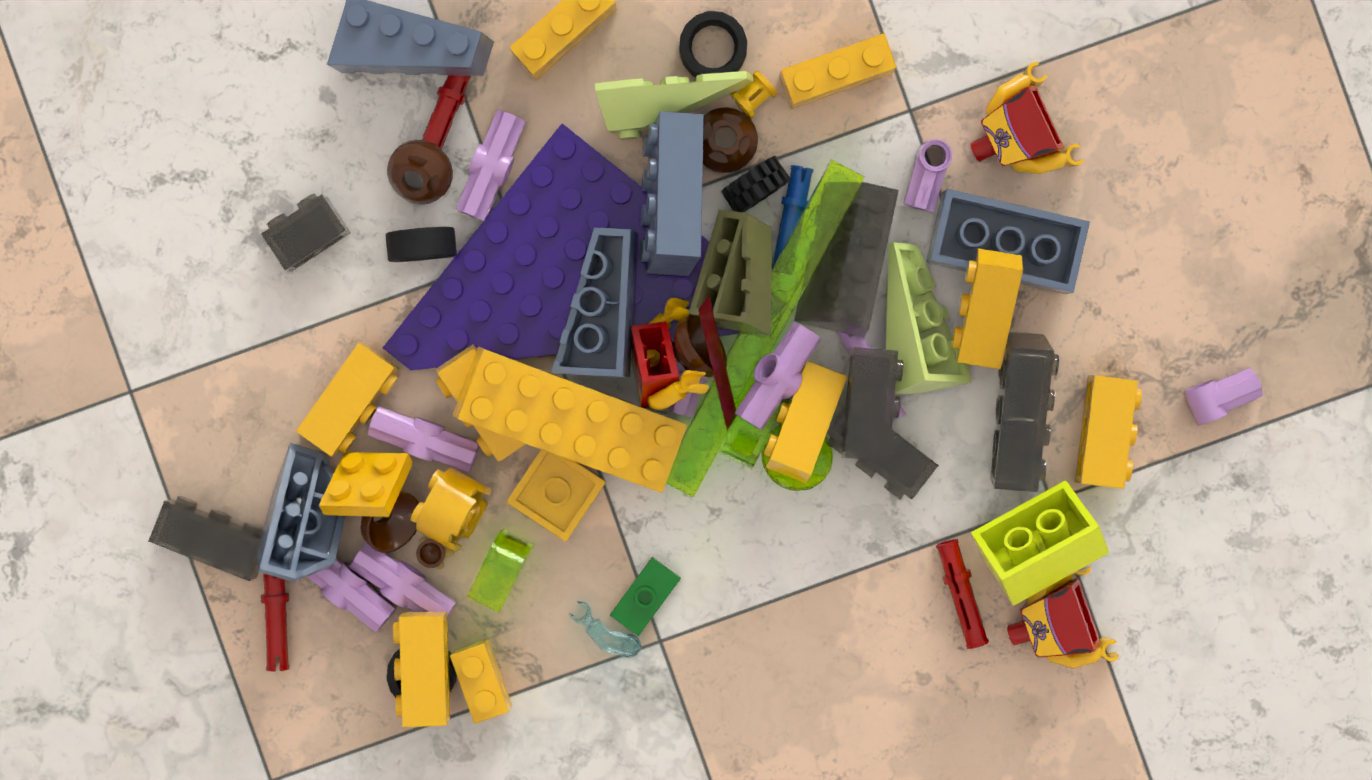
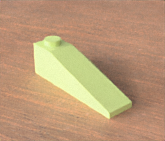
(635, 103)
(918, 326)

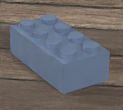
(673, 193)
(1046, 241)

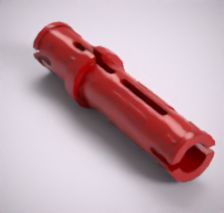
(447, 105)
(961, 590)
(275, 622)

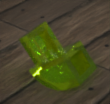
(745, 441)
(500, 570)

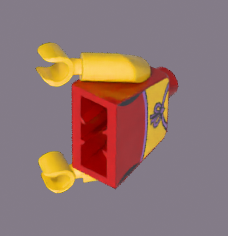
(1022, 129)
(655, 361)
(1061, 625)

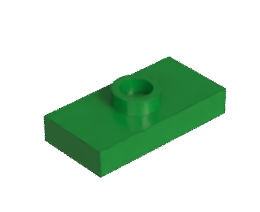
(645, 596)

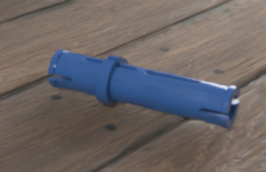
(793, 205)

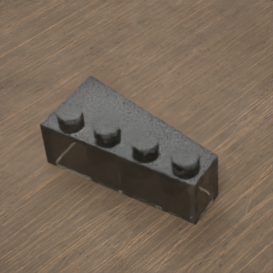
(1023, 412)

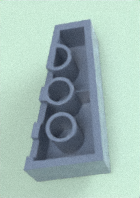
(398, 41)
(601, 309)

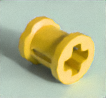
(761, 87)

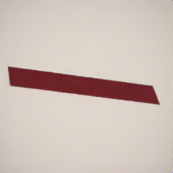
(717, 362)

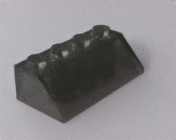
(848, 275)

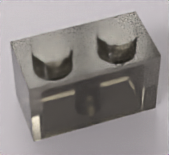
(305, 232)

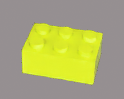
(1040, 542)

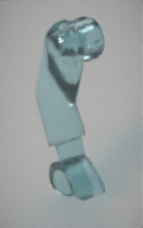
(608, 640)

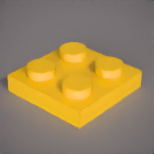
(366, 484)
(556, 493)

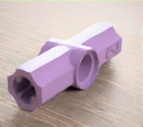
(491, 165)
(778, 375)
(423, 439)
(400, 582)
(351, 592)

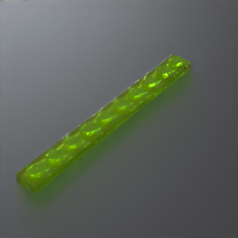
(788, 282)

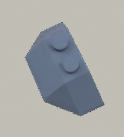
(296, 533)

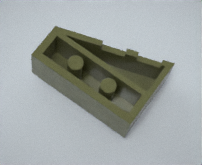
(737, 274)

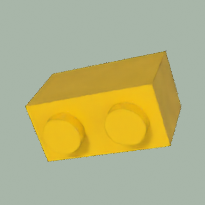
(481, 681)

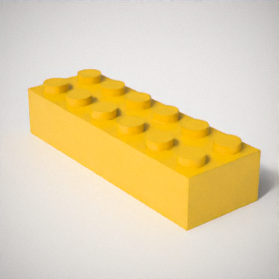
(569, 420)

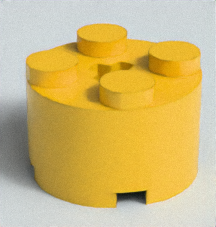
(451, 508)

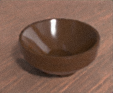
(741, 153)
(428, 162)
(691, 347)
(392, 531)

